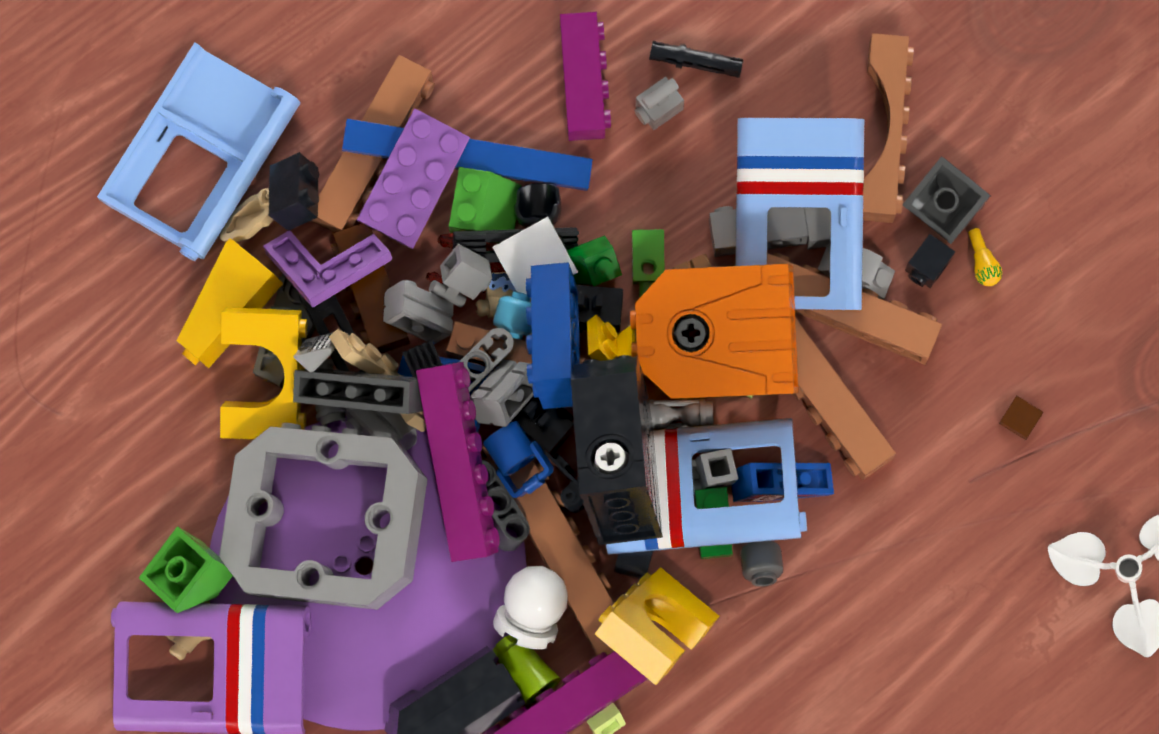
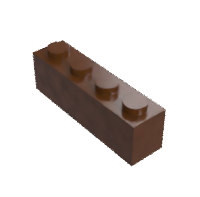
(370, 296)

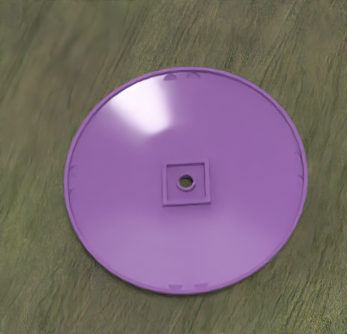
(371, 657)

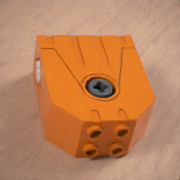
(743, 326)

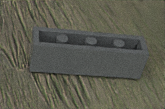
(357, 390)

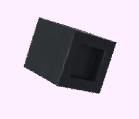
(929, 262)

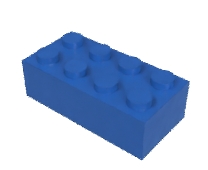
(554, 333)

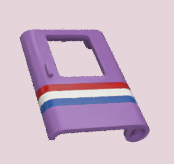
(255, 668)

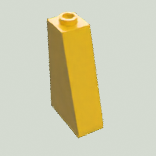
(234, 282)

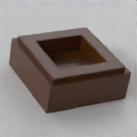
(1021, 417)

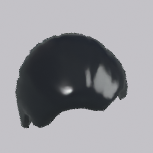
(537, 202)

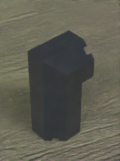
(458, 702)

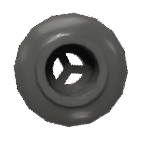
(761, 562)

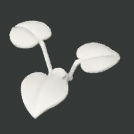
(1079, 562)

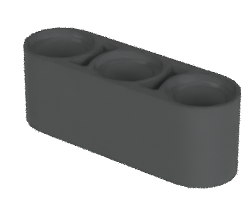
(509, 514)

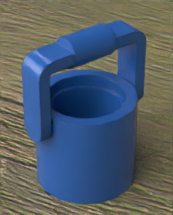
(513, 451)

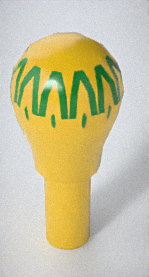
(986, 267)

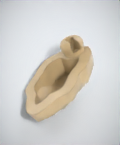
(248, 218)

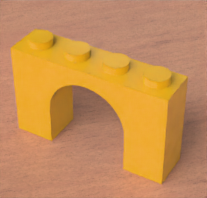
(282, 334)
(638, 640)

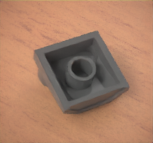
(946, 200)

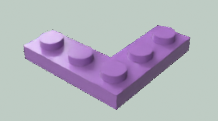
(322, 281)

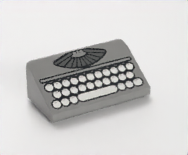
(314, 351)

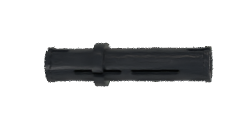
(695, 59)

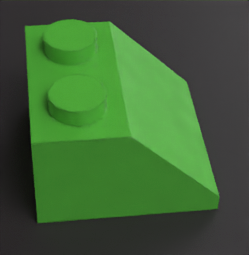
(483, 202)
(185, 572)

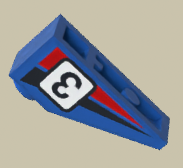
(765, 481)

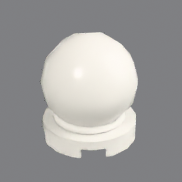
(532, 607)

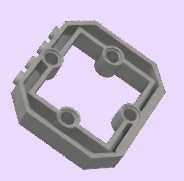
(395, 544)

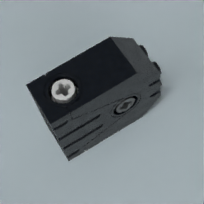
(616, 450)

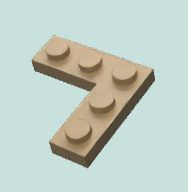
(372, 361)

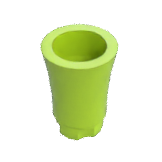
(526, 669)

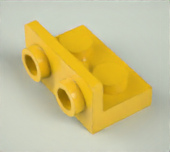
(605, 342)

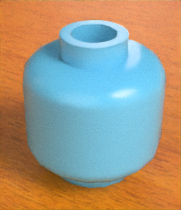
(512, 314)

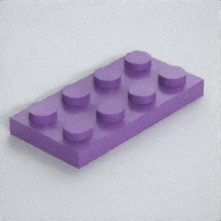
(413, 178)

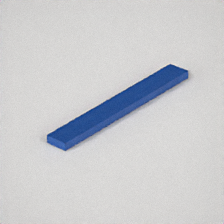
(500, 159)

